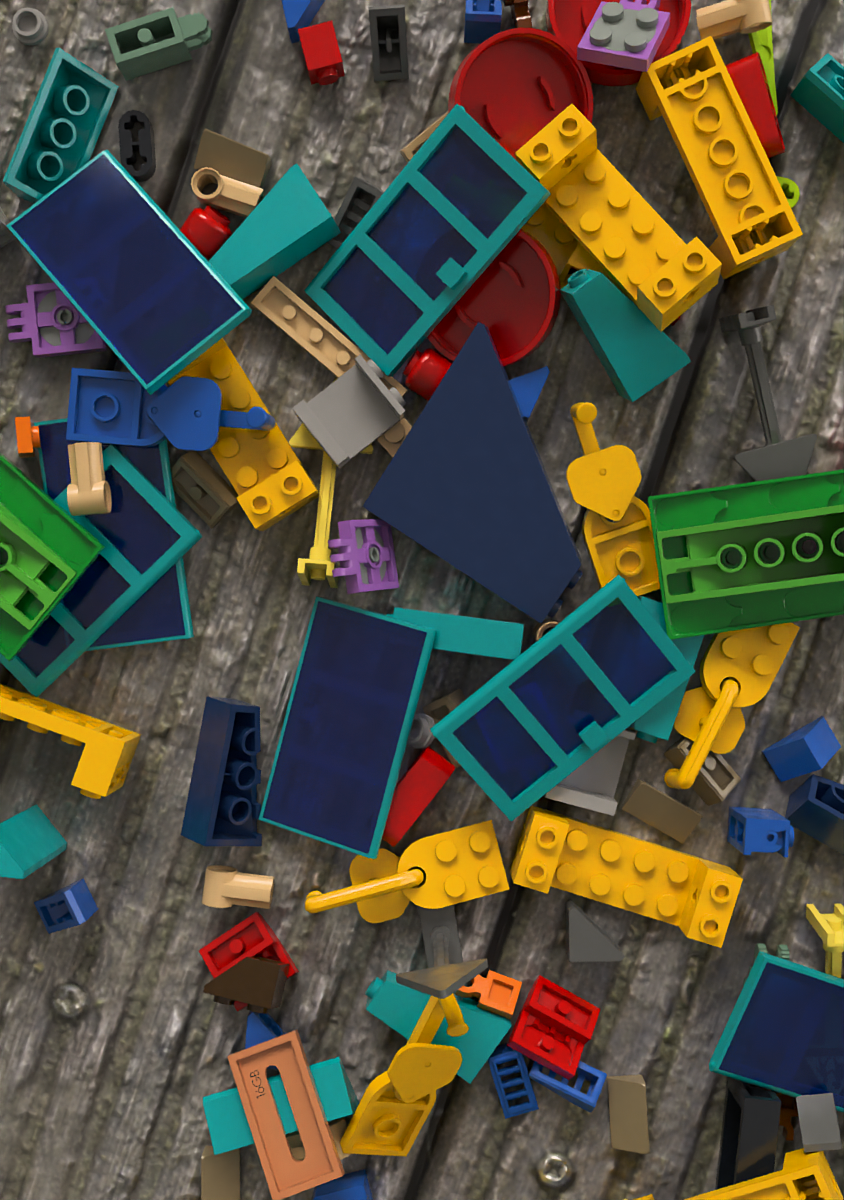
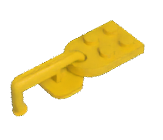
(606, 486)
(713, 712)
(456, 867)
(405, 1093)

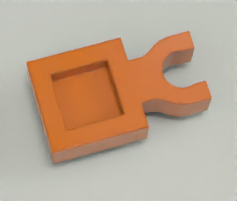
(27, 437)
(495, 993)

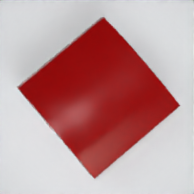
(245, 940)
(554, 1027)

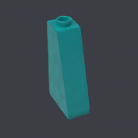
(275, 234)
(621, 335)
(467, 633)
(660, 718)
(402, 1007)

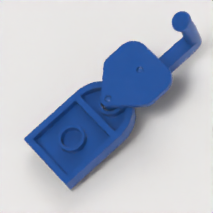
(119, 411)

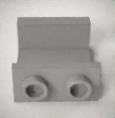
(352, 412)
(596, 780)

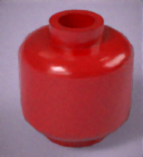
(207, 230)
(425, 372)

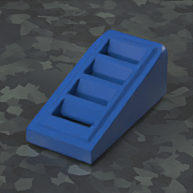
(504, 1054)
(573, 1095)

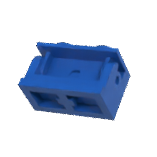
(759, 831)

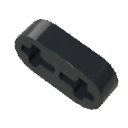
(129, 146)

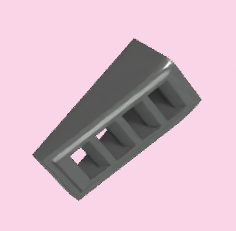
(351, 199)

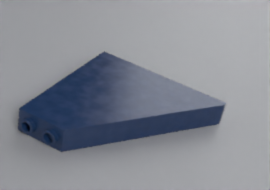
(478, 489)

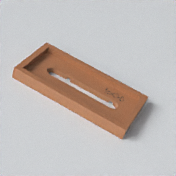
(282, 1171)

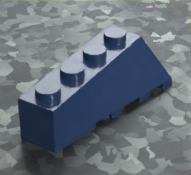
(225, 776)
(819, 811)

